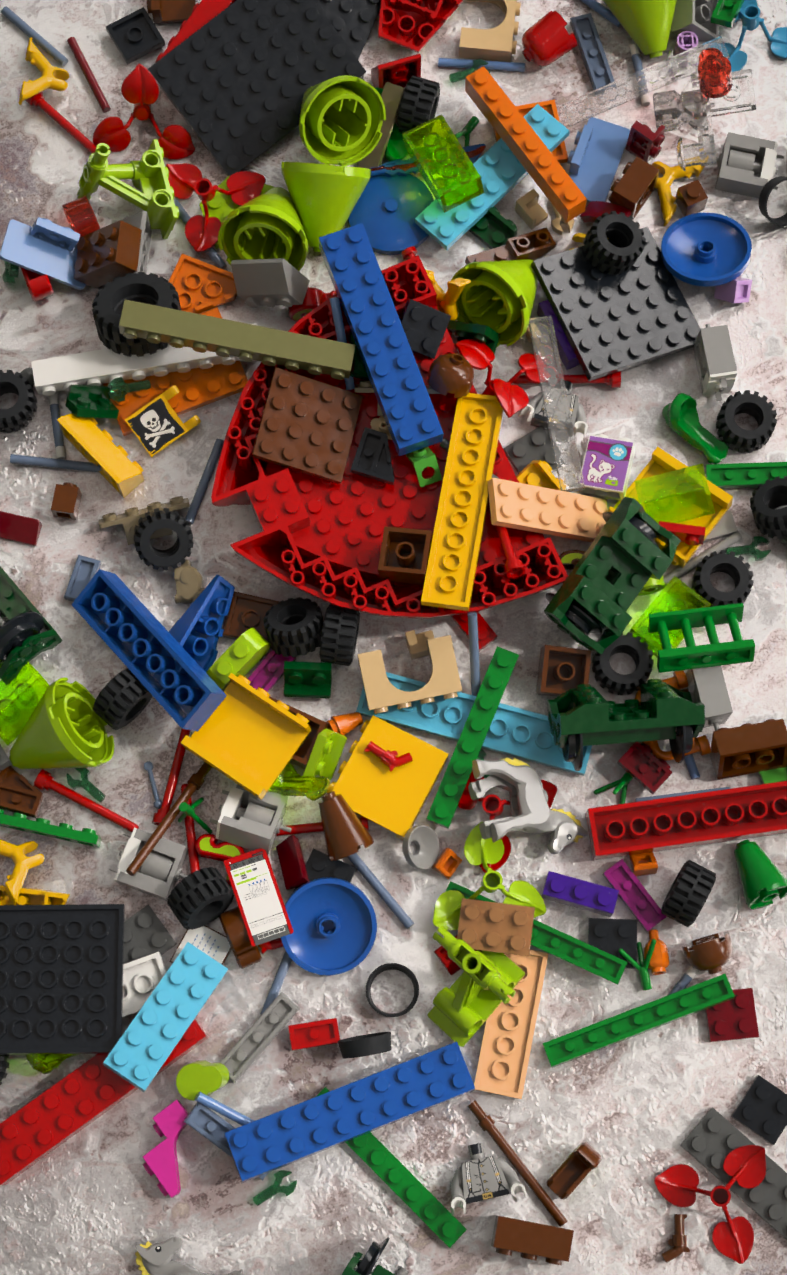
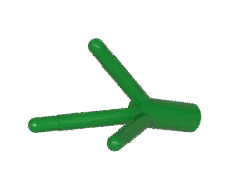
(472, 123)
(621, 784)
(190, 812)
(643, 967)

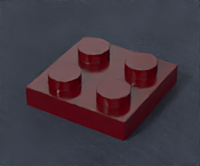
(733, 1018)

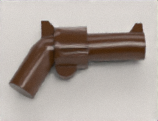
(678, 1240)

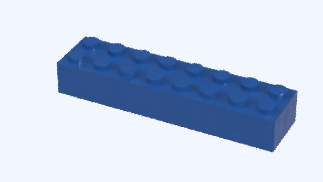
(149, 650)

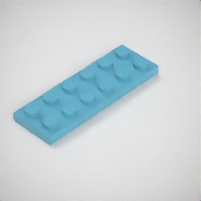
(165, 1017)

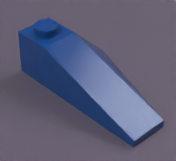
(202, 622)

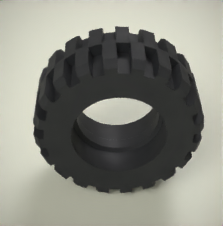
(109, 305)

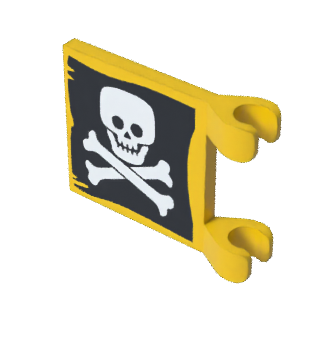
(158, 424)

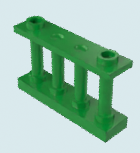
(702, 655)

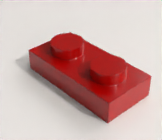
(689, 534)
(485, 632)
(314, 1034)

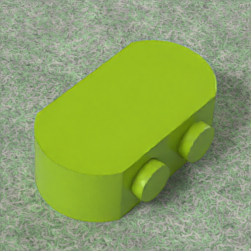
(239, 657)

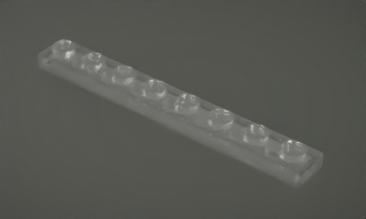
(636, 84)
(556, 404)

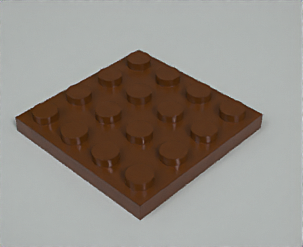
(307, 425)

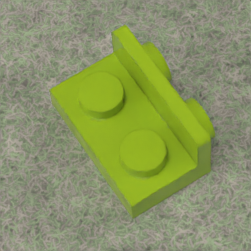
(325, 754)

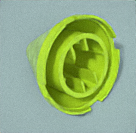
(646, 22)
(341, 120)
(323, 195)
(265, 230)
(498, 296)
(63, 731)

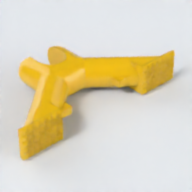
(51, 76)
(663, 185)
(447, 301)
(22, 865)

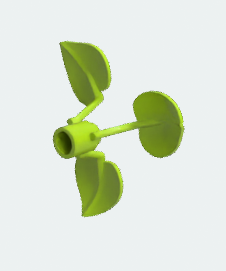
(478, 852)

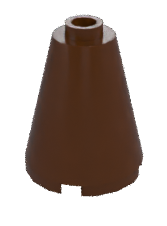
(341, 827)

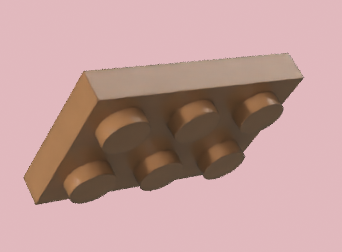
(496, 926)

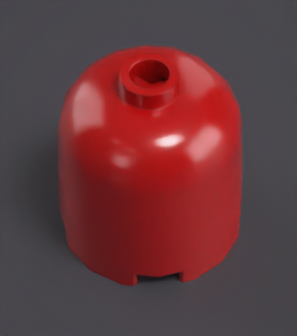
(547, 40)

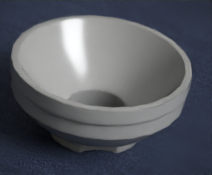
(426, 847)

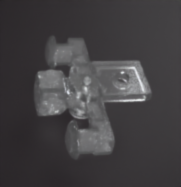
(697, 110)

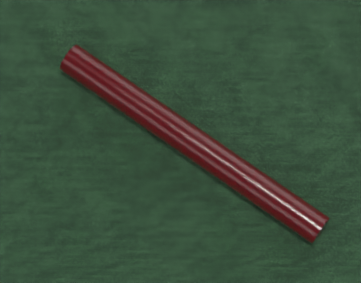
(88, 74)

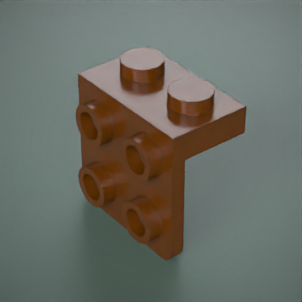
(170, 10)

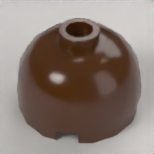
(451, 374)
(709, 952)

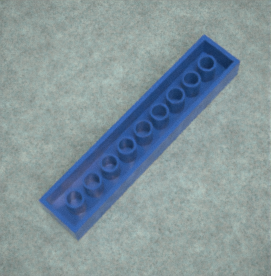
(380, 339)
(349, 1112)

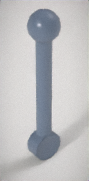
(148, 766)

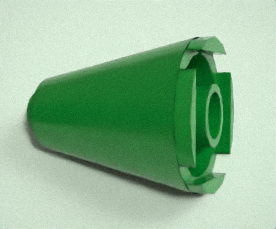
(758, 875)

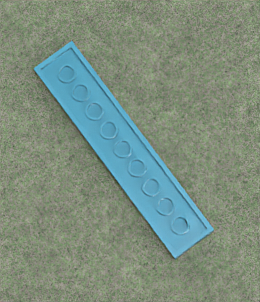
(511, 731)

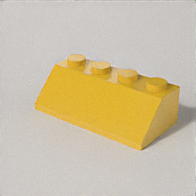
(99, 450)

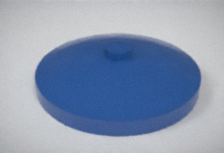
(390, 211)
(706, 249)
(330, 926)

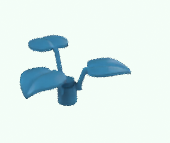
(751, 20)

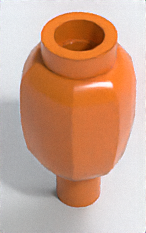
(660, 956)

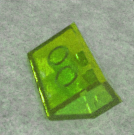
(676, 495)
(19, 701)

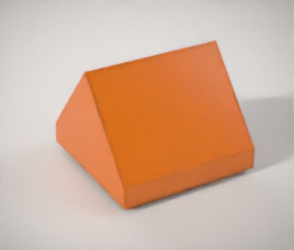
(447, 863)
(643, 864)

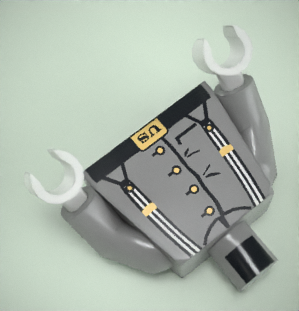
(536, 408)
(483, 1179)

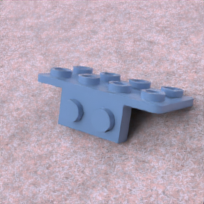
(597, 157)
(43, 249)

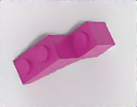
(163, 1158)

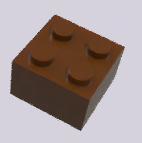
(634, 186)
(404, 555)
(562, 669)

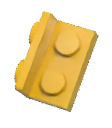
(538, 474)

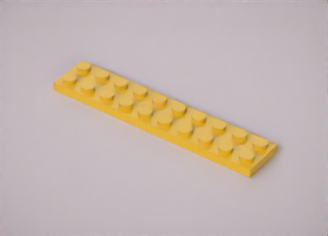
(463, 503)

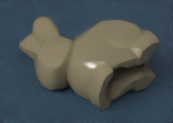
(188, 583)

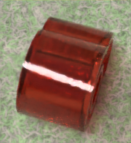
(714, 73)
(81, 216)

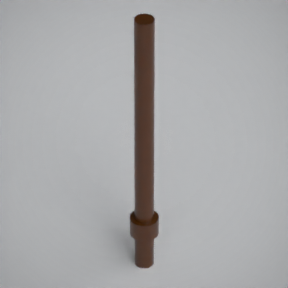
(194, 783)
(487, 1124)

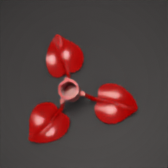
(142, 91)
(187, 178)
(510, 397)
(494, 807)
(746, 1166)

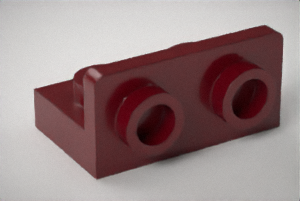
(644, 142)
(645, 767)

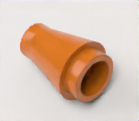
(344, 723)

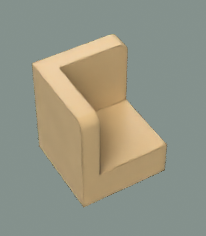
(530, 210)
(417, 643)

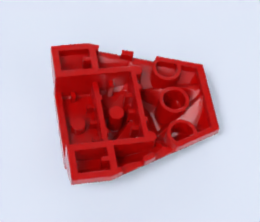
(413, 21)

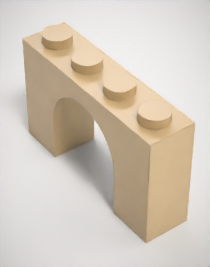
(493, 43)
(442, 681)

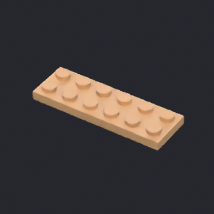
(545, 510)
(510, 1032)

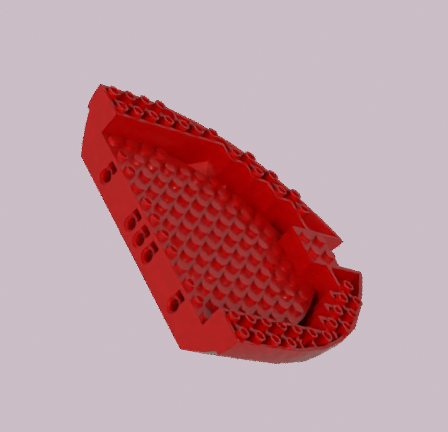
(331, 534)

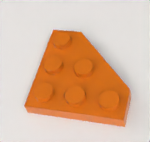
(201, 285)

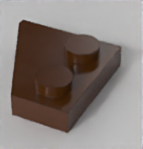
(18, 794)

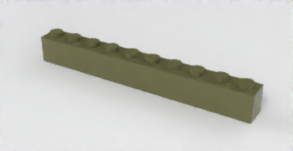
(236, 339)

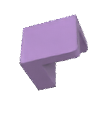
(734, 291)

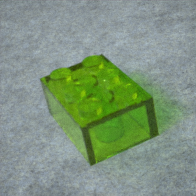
(673, 597)

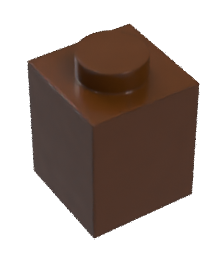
(691, 198)
(66, 501)

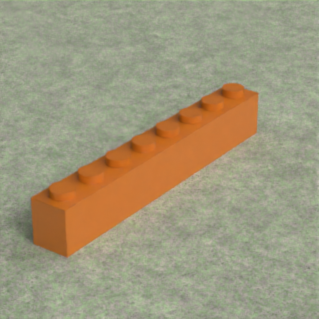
(525, 144)

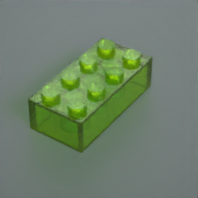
(443, 163)

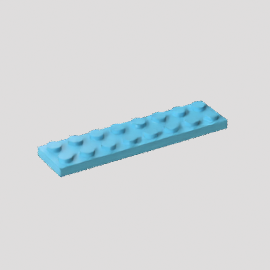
(499, 175)

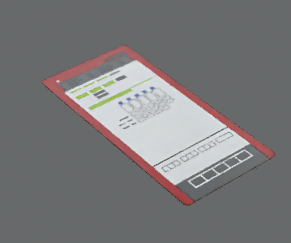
(258, 896)

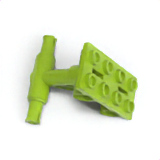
(146, 175)
(478, 990)

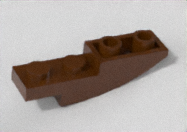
(526, 246)

